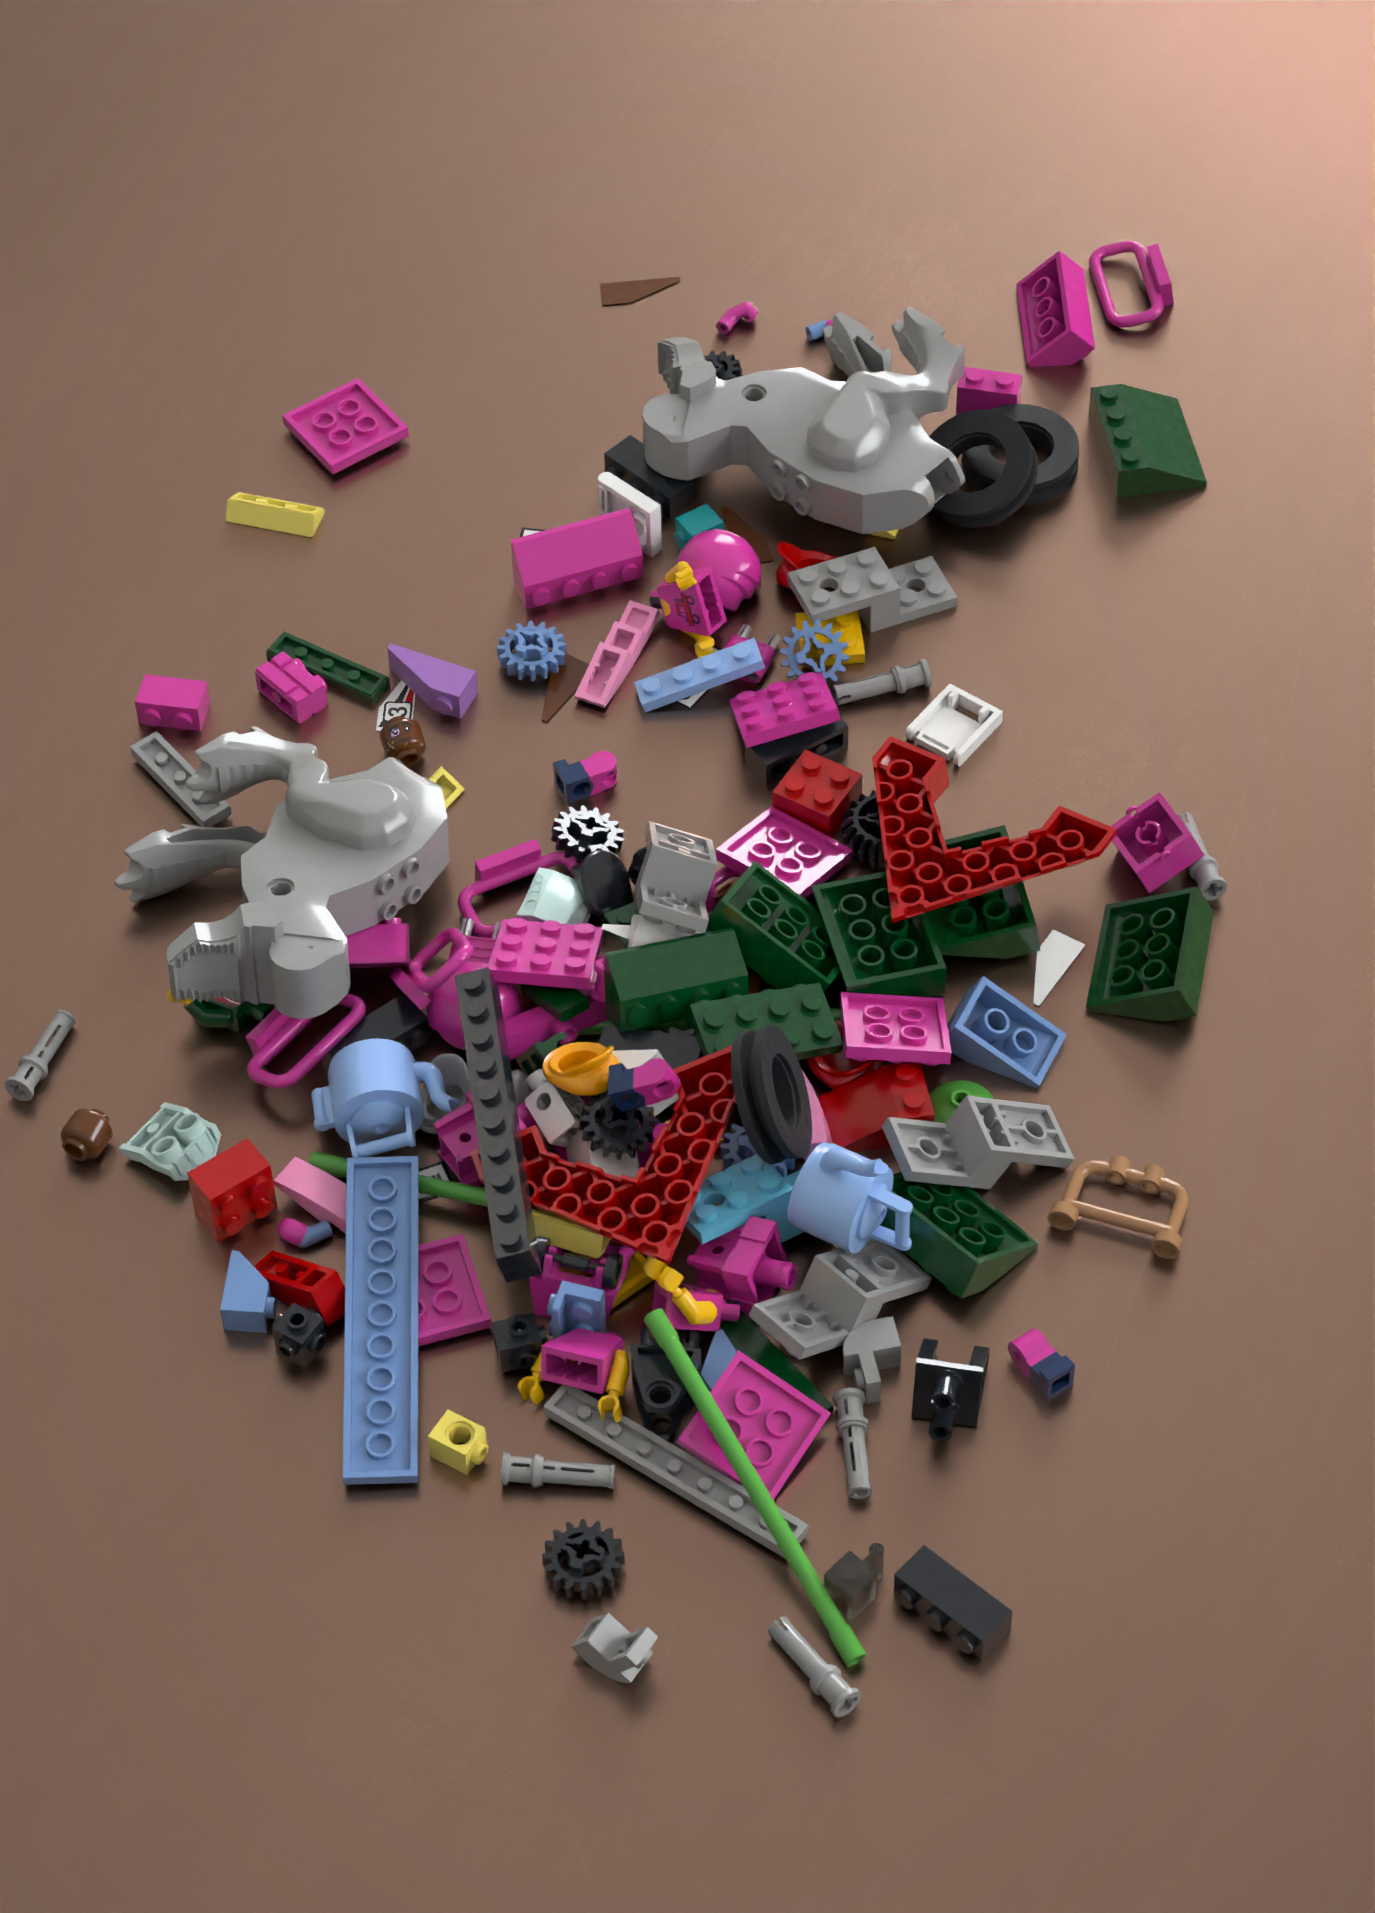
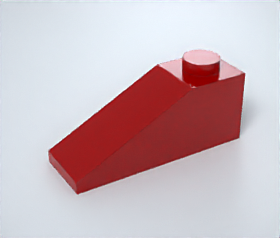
(304, 1284)

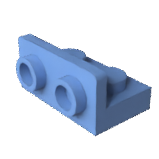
(576, 1308)

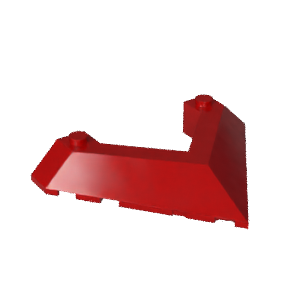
(930, 876)
(655, 1205)

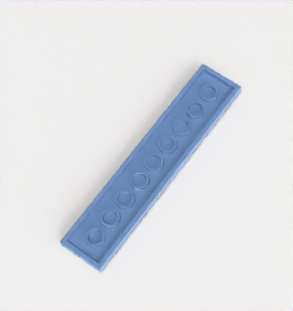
(381, 1321)

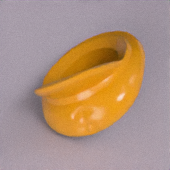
(580, 1068)

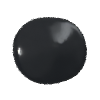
(603, 882)

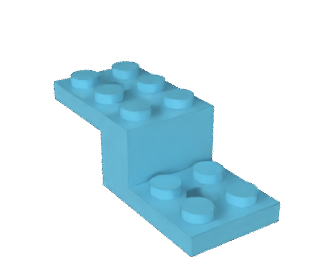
(743, 1192)

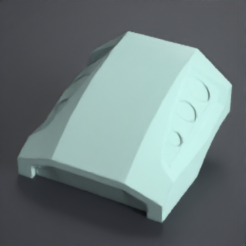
(554, 898)
(174, 1142)

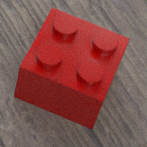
(817, 792)
(232, 1190)

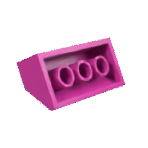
(1055, 313)
(576, 558)
(380, 945)

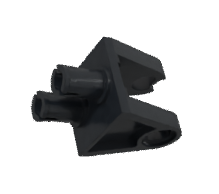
(658, 1386)
(947, 1390)

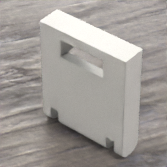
(618, 495)
(950, 732)

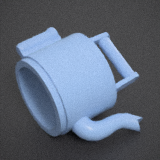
(377, 1096)
(846, 1200)

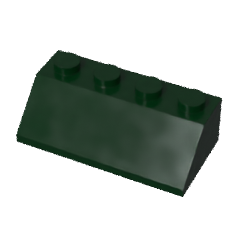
(662, 978)

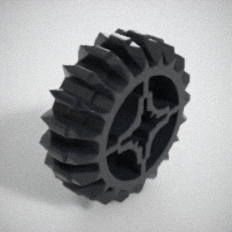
(863, 831)

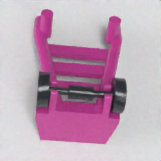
(607, 1273)

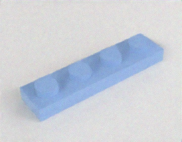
(699, 675)

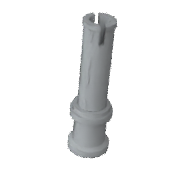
(896, 680)
(1206, 868)
(59, 1027)
(852, 1428)
(539, 1471)
(824, 1677)

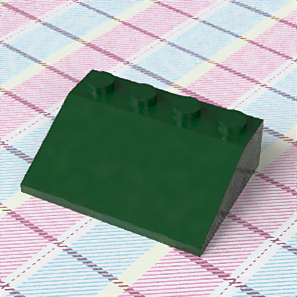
(1143, 441)
(988, 924)
(776, 931)
(871, 949)
(1152, 956)
(959, 1235)

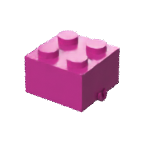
(1155, 842)

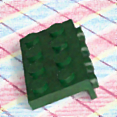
(797, 1011)

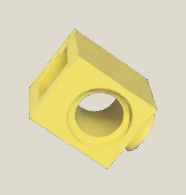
(455, 1429)

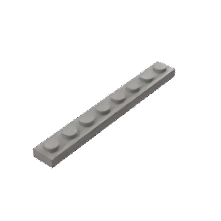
(666, 1465)

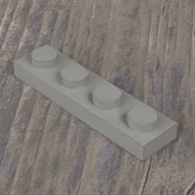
(171, 773)

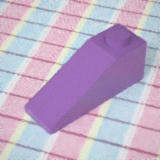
(437, 682)

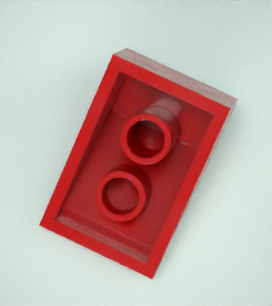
(863, 1105)

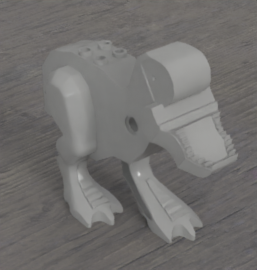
(823, 445)
(327, 867)

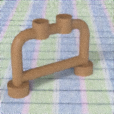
(1166, 1237)

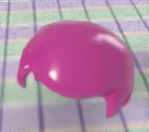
(732, 561)
(445, 1011)

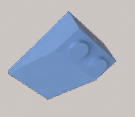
(1003, 1034)

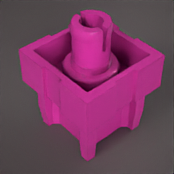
(459, 1136)
(745, 1263)

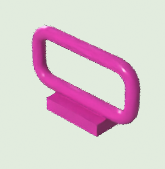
(1153, 274)
(504, 869)
(416, 983)
(279, 1030)

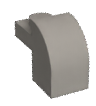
(871, 1348)
(613, 1649)

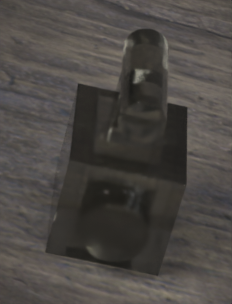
(855, 1582)

